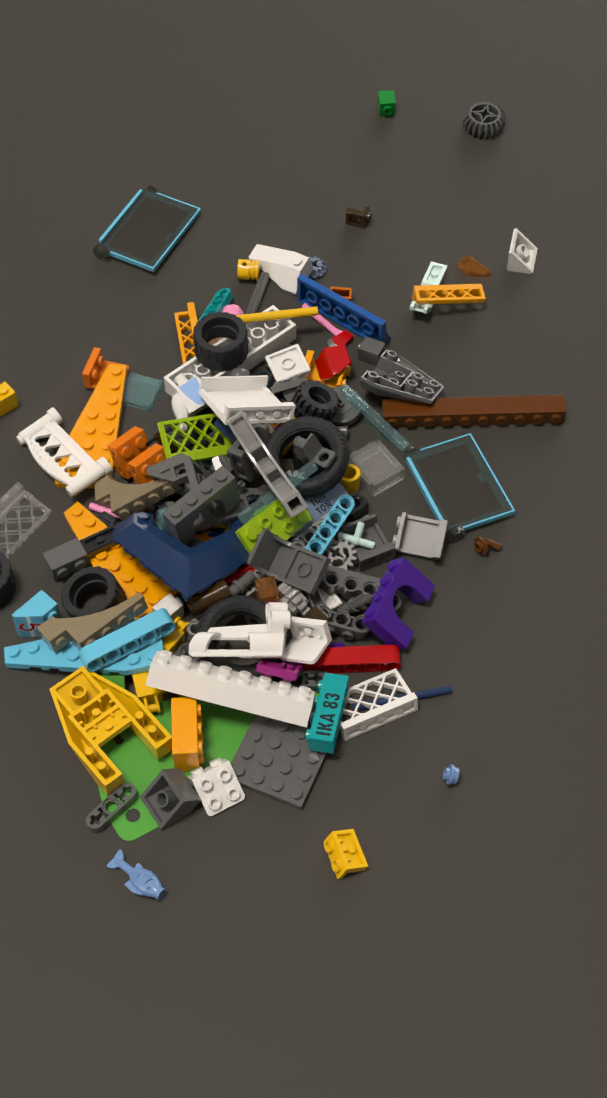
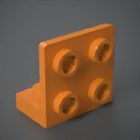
(95, 368)

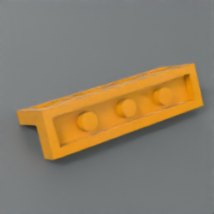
(448, 294)
(191, 313)

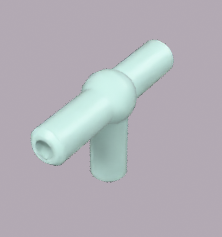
(356, 539)

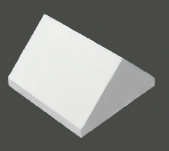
(521, 254)

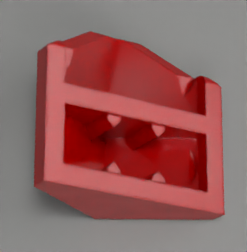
(332, 361)

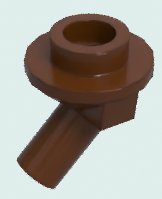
(481, 545)

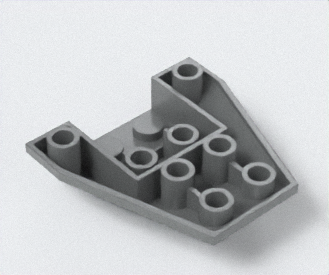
(400, 380)

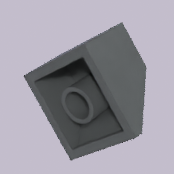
(170, 797)

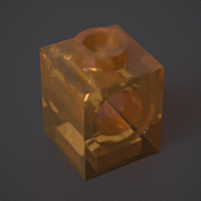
(266, 589)

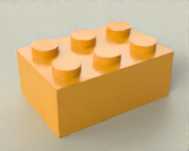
(187, 733)

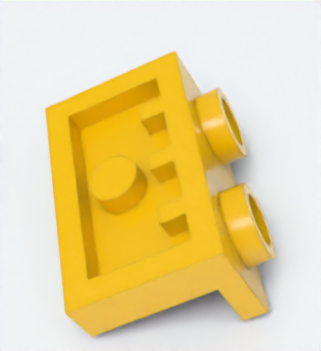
(345, 852)

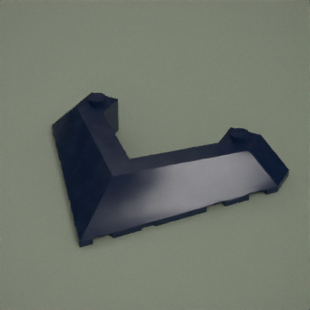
(175, 563)

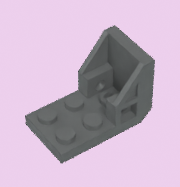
(184, 471)

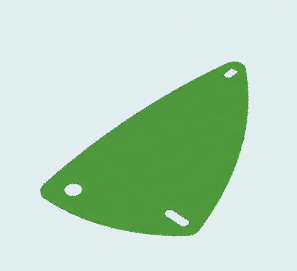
(222, 736)

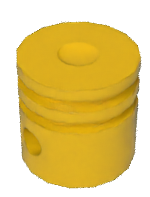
(248, 269)
(351, 479)

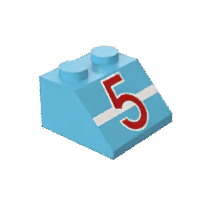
(34, 613)

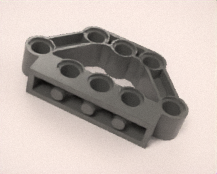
(344, 578)

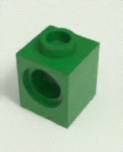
(386, 103)

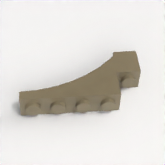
(131, 498)
(89, 628)

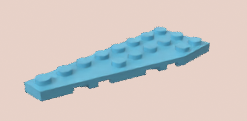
(67, 659)

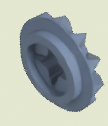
(320, 268)

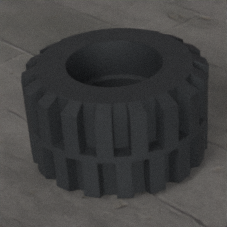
(316, 400)

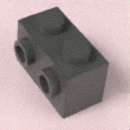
(66, 559)

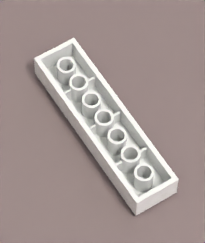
(263, 340)
(230, 688)

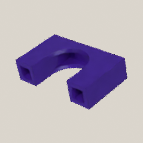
(381, 617)

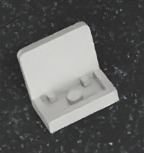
(308, 640)
(216, 786)

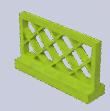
(198, 455)

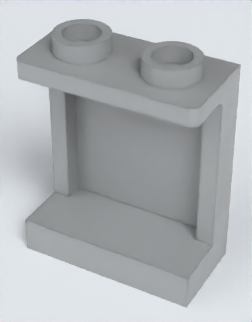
(420, 536)

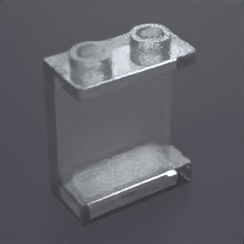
(377, 466)

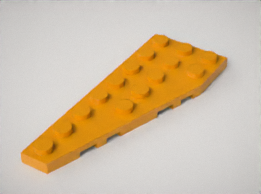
(99, 419)
(126, 569)

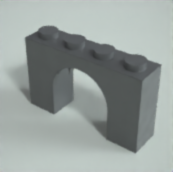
(218, 487)

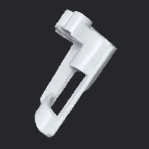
(264, 639)

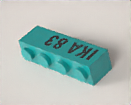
(328, 713)

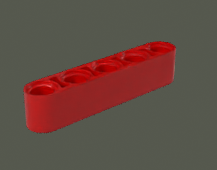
(357, 659)

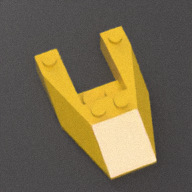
(96, 712)

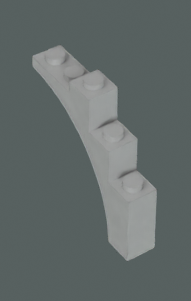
(266, 465)

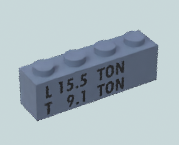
(321, 504)

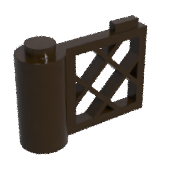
(202, 601)

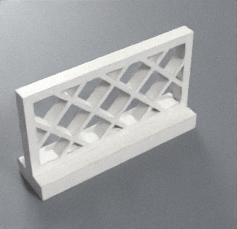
(377, 715)

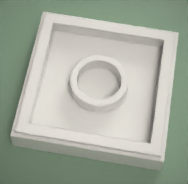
(288, 364)

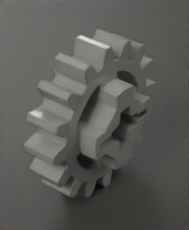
(337, 553)
(295, 600)

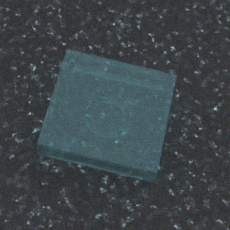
(141, 391)

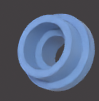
(451, 774)

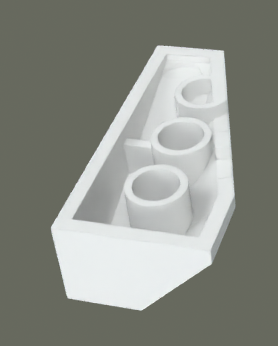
(282, 266)

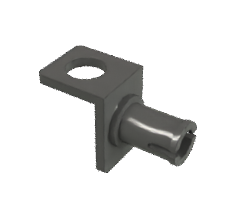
(314, 450)

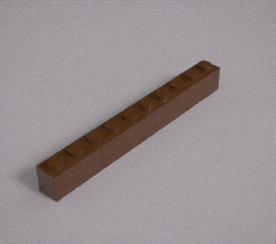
(475, 411)

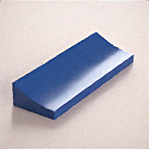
(341, 310)

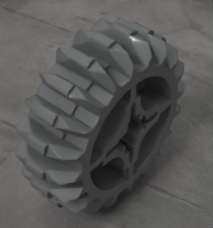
(484, 119)

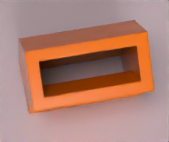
(344, 292)

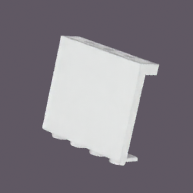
(244, 393)

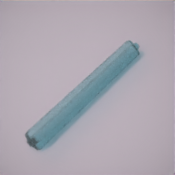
(374, 417)
(267, 499)

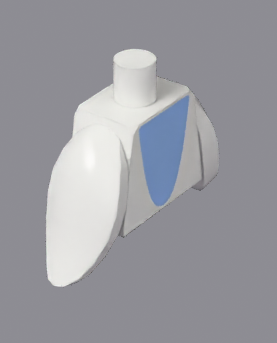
(186, 400)

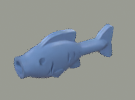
(142, 881)

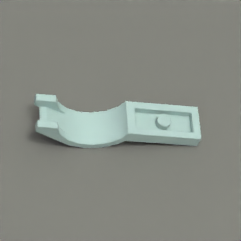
(433, 276)

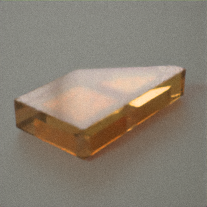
(472, 267)

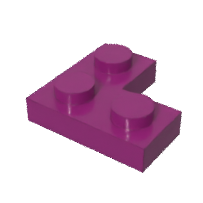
(286, 670)

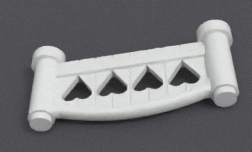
(49, 427)

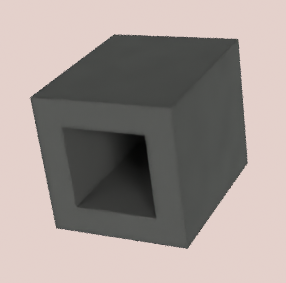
(370, 350)

